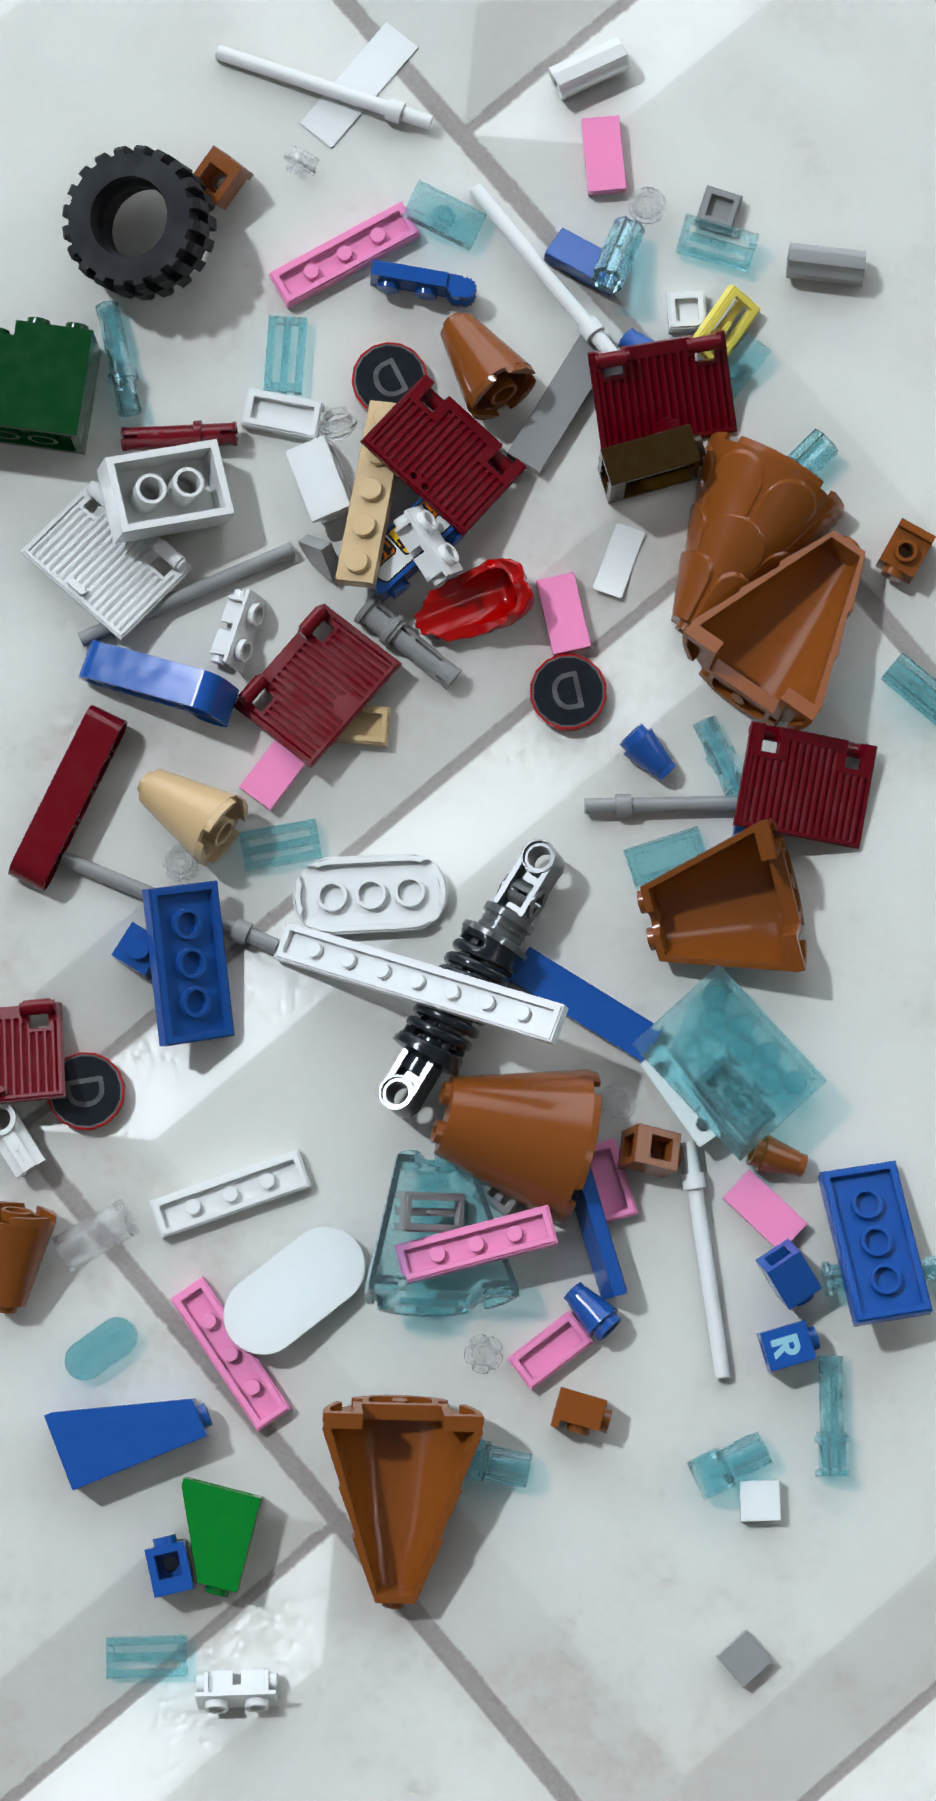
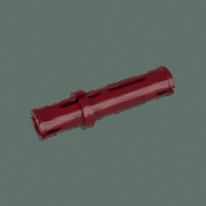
(165, 436)

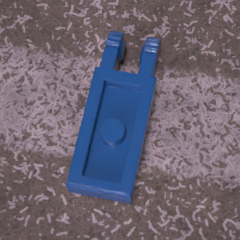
(425, 282)

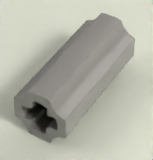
(825, 264)

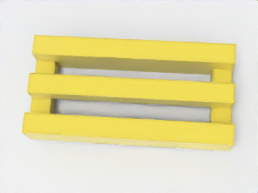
(717, 312)

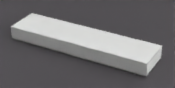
(230, 1194)

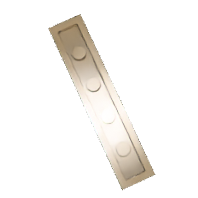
(367, 513)

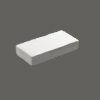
(282, 414)

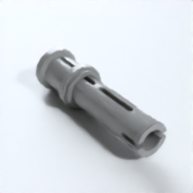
(393, 631)

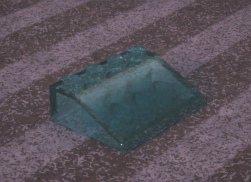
(729, 1062)

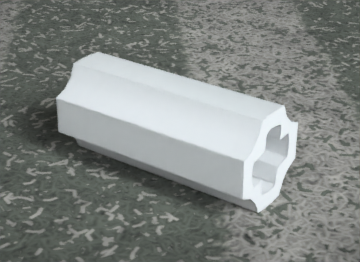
(589, 68)

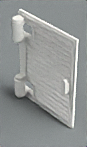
(116, 577)

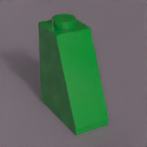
(220, 1532)

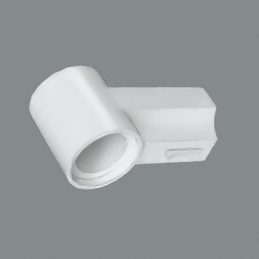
(19, 1146)

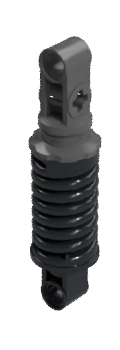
(486, 952)

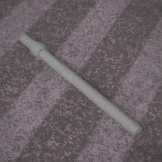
(202, 588)
(624, 804)
(239, 930)

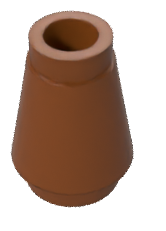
(777, 1158)

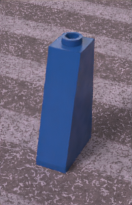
(114, 1438)

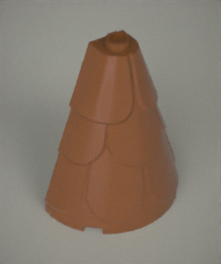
(744, 520)
(781, 633)
(400, 1481)

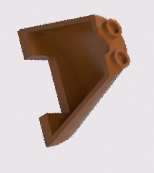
(730, 906)
(523, 1133)

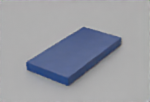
(188, 963)
(874, 1243)

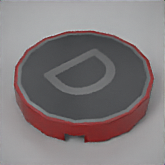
(386, 373)
(568, 692)
(92, 1092)

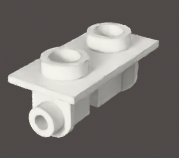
(439, 557)
(245, 613)
(221, 1694)

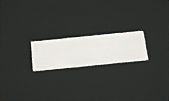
(367, 74)

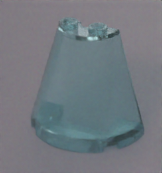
(444, 1295)

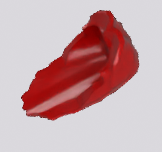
(477, 601)

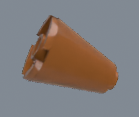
(485, 366)
(22, 1249)

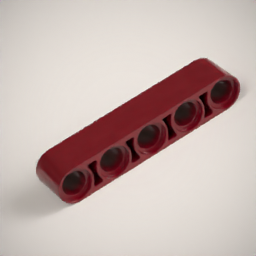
(67, 797)

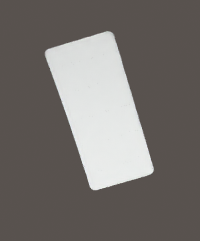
(619, 560)

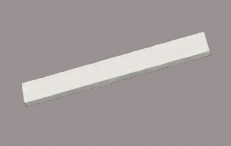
(421, 983)

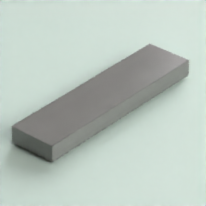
(555, 409)

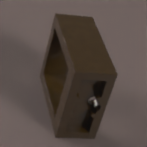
(650, 463)

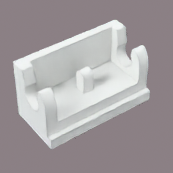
(320, 479)

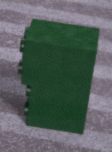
(47, 384)

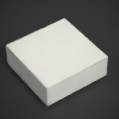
(685, 310)
(759, 1500)

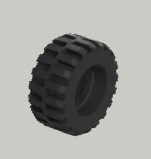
(96, 205)

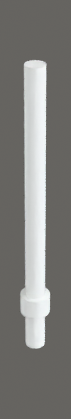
(393, 110)
(589, 326)
(694, 1182)

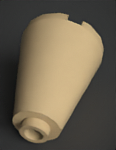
(193, 813)

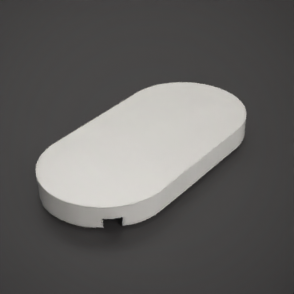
(370, 894)
(294, 1290)

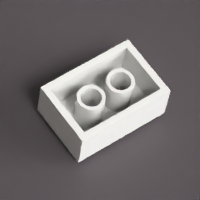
(165, 491)

